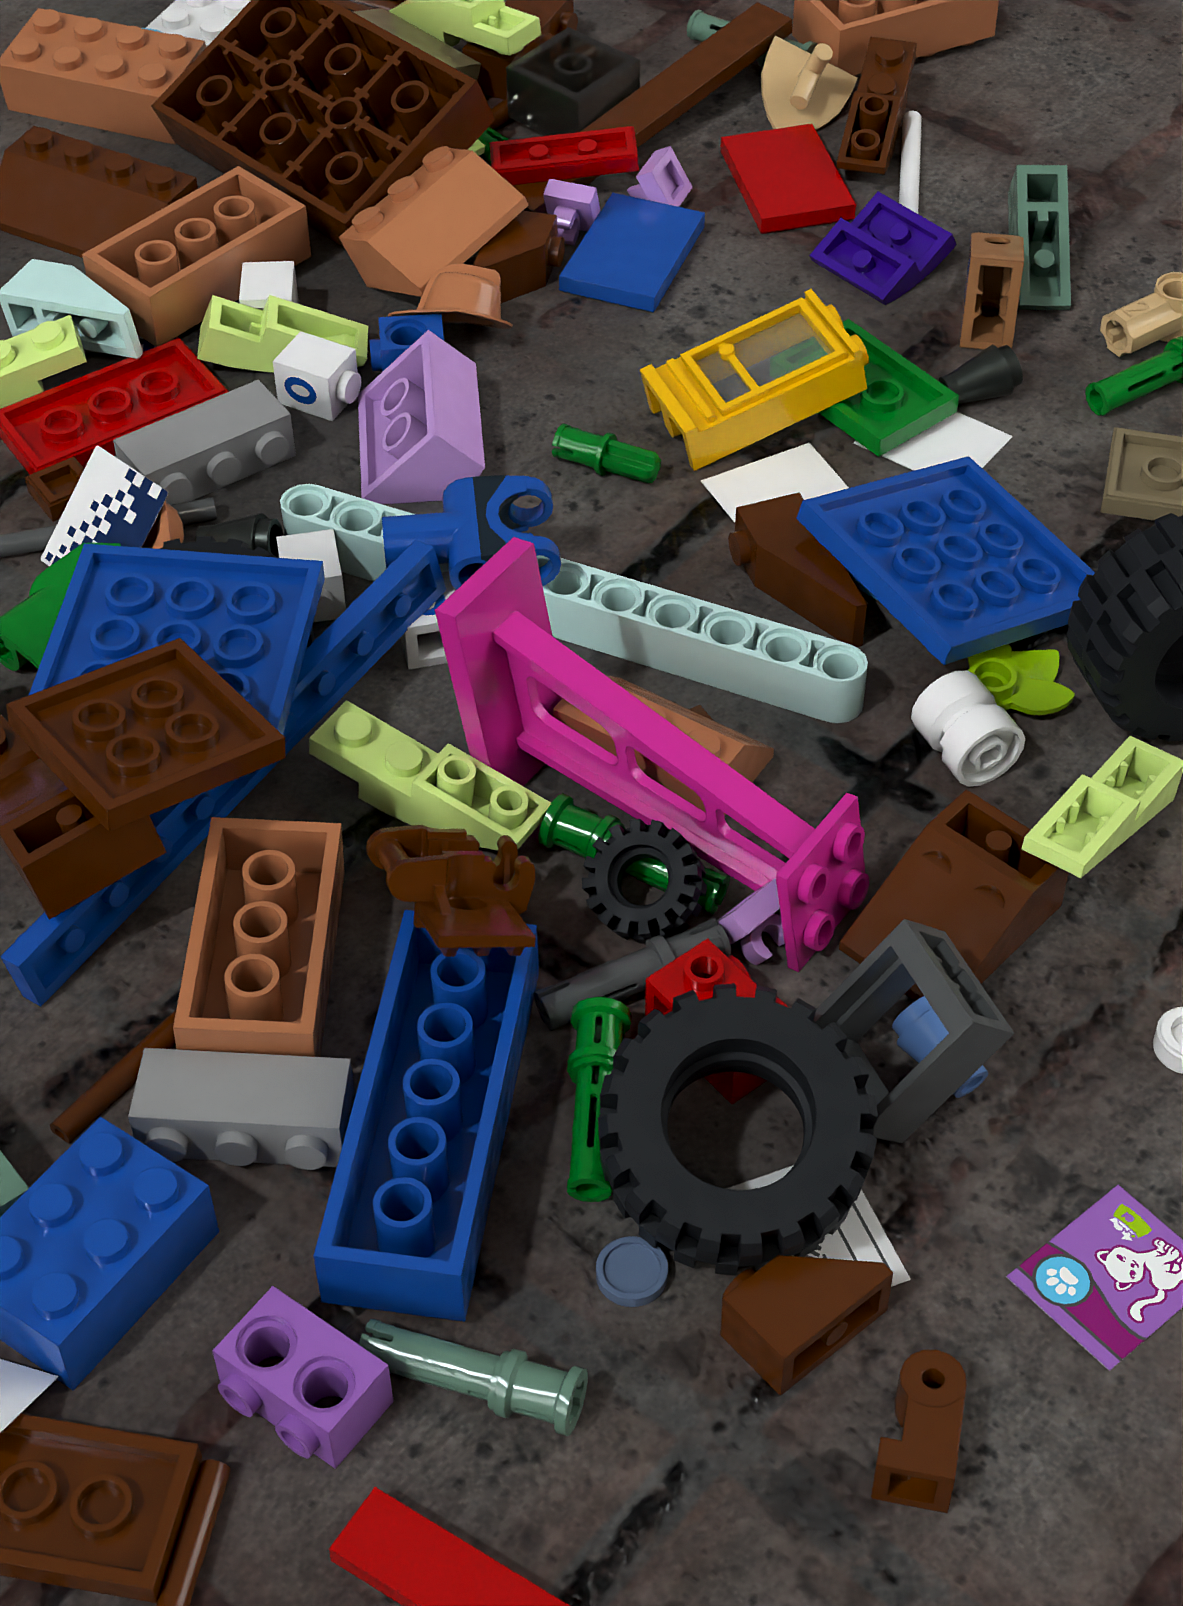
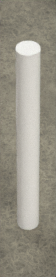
(910, 160)

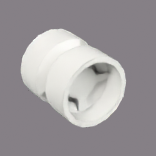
(968, 727)

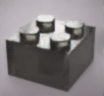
(569, 83)

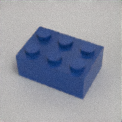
(96, 1249)

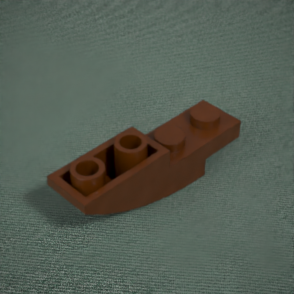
(877, 106)

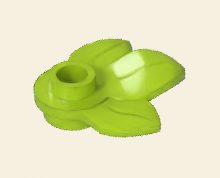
(1022, 679)

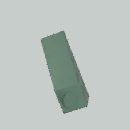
(1041, 217)

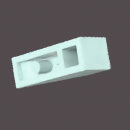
(55, 290)

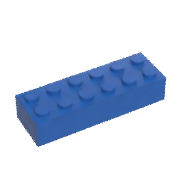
(426, 1129)

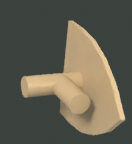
(802, 85)

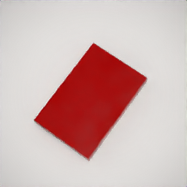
(787, 178)

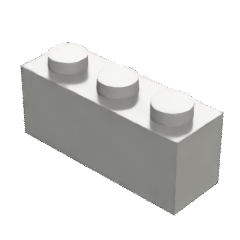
(211, 443)
(243, 1107)

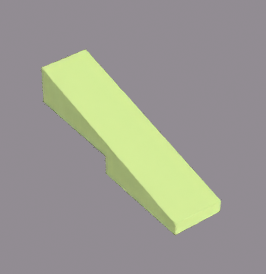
(1107, 808)

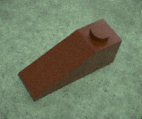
(796, 568)

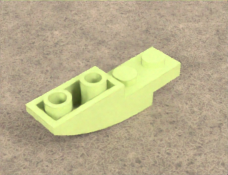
(475, 21)
(37, 355)
(425, 785)

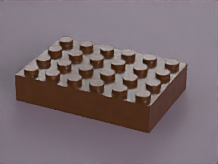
(320, 106)

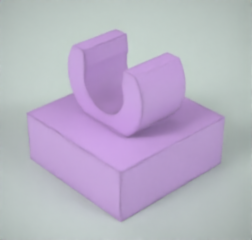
(662, 179)
(574, 206)
(751, 918)

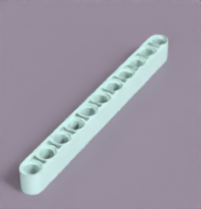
(634, 619)

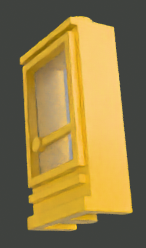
(757, 379)

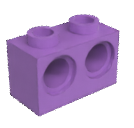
(315, 1366)

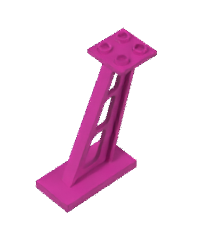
(515, 672)

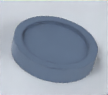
(631, 1272)

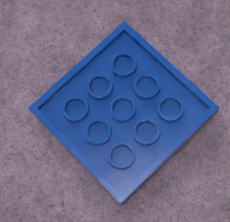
(950, 557)
(233, 610)

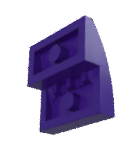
(884, 249)

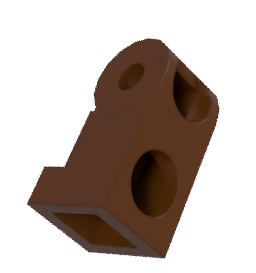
(930, 1410)

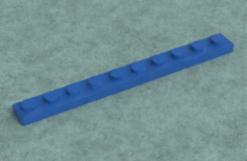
(331, 666)

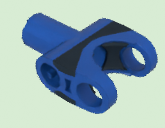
(476, 525)

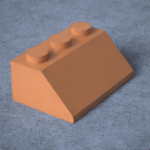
(430, 221)
(733, 748)

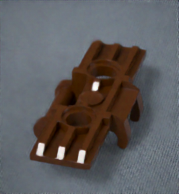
(456, 888)

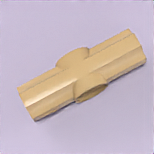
(1147, 319)

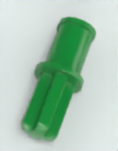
(605, 454)

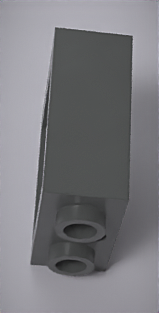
(973, 1021)

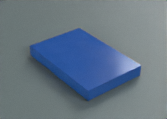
(632, 252)

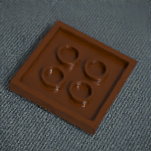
(145, 733)

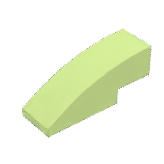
(254, 337)

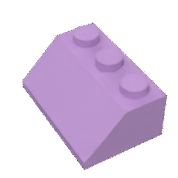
(420, 425)

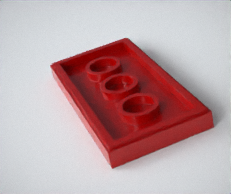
(105, 406)

